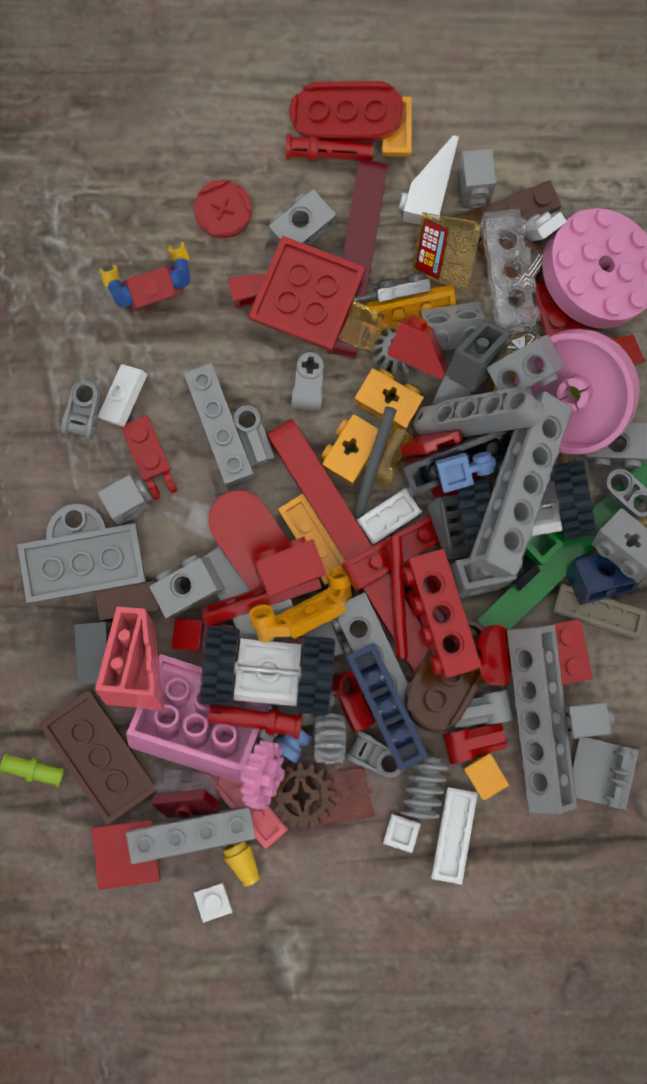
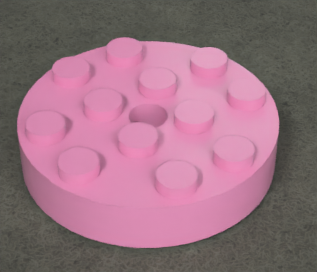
(577, 263)
(609, 384)

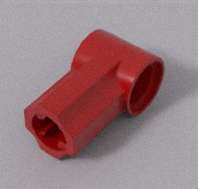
(352, 702)
(467, 744)

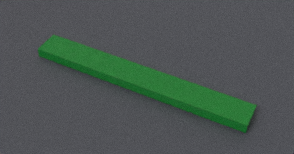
(516, 604)

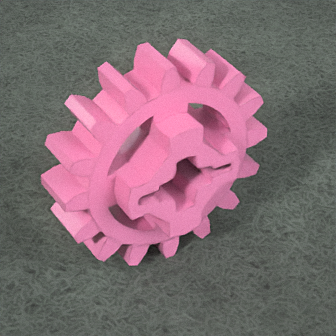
(262, 775)

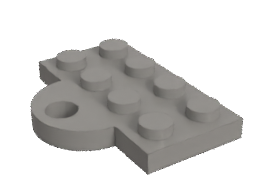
(80, 557)

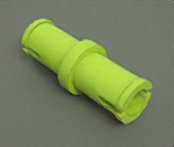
(32, 770)

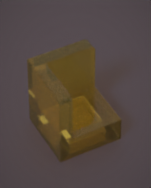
(362, 327)

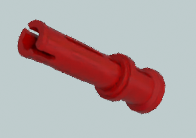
(312, 148)
(270, 721)

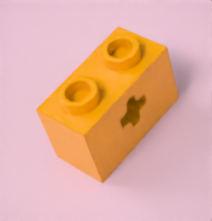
(381, 384)
(349, 467)

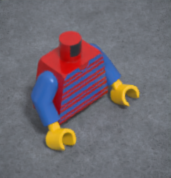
(150, 286)

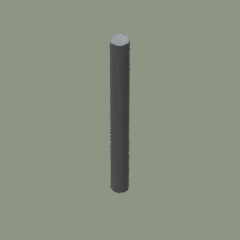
(374, 461)

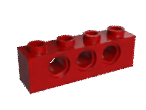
(436, 568)

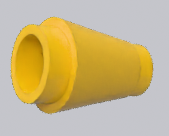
(242, 862)

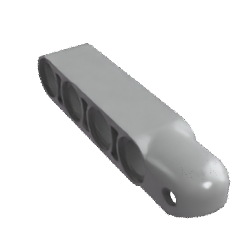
(481, 413)

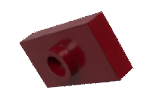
(186, 803)

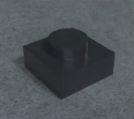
(525, 574)

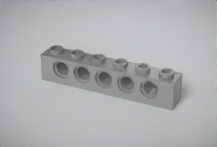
(520, 491)
(542, 719)

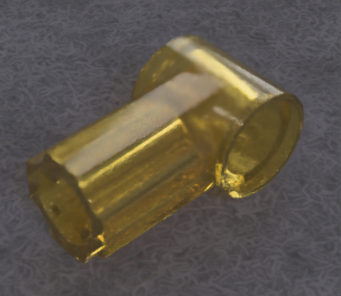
(391, 454)

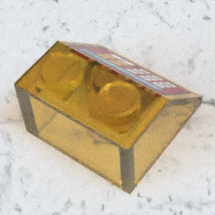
(446, 249)

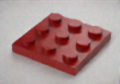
(307, 293)

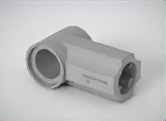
(253, 438)
(487, 709)

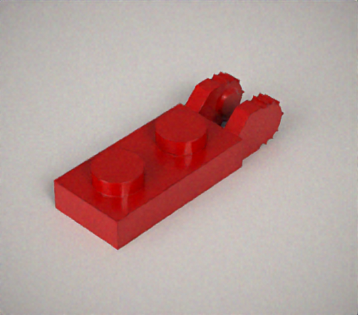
(148, 454)

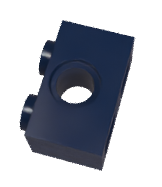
(591, 585)

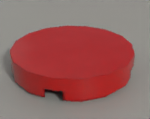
(223, 209)
(495, 655)

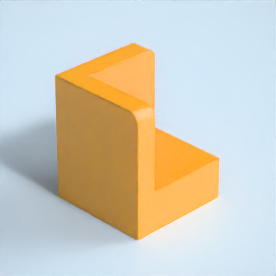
(485, 776)

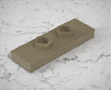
(602, 614)

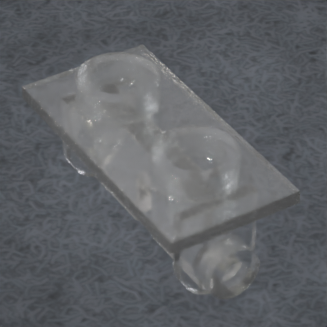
(178, 780)

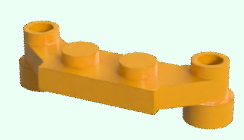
(307, 614)

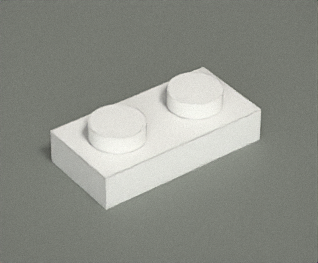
(543, 225)

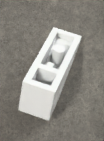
(429, 186)

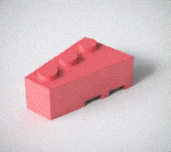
(131, 662)

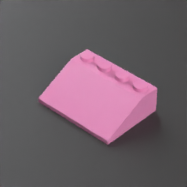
(183, 730)

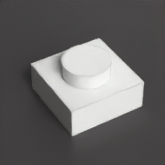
(213, 902)

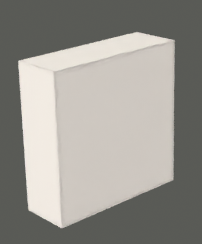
(401, 833)

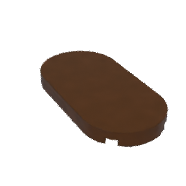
(437, 703)

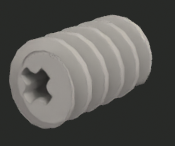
(425, 788)

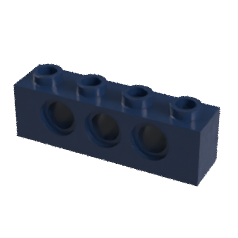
(387, 706)

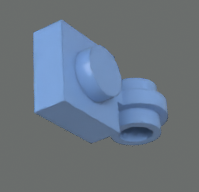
(456, 471)

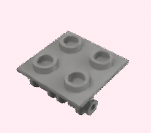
(603, 772)

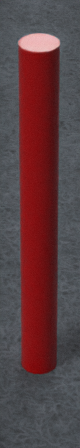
(398, 597)

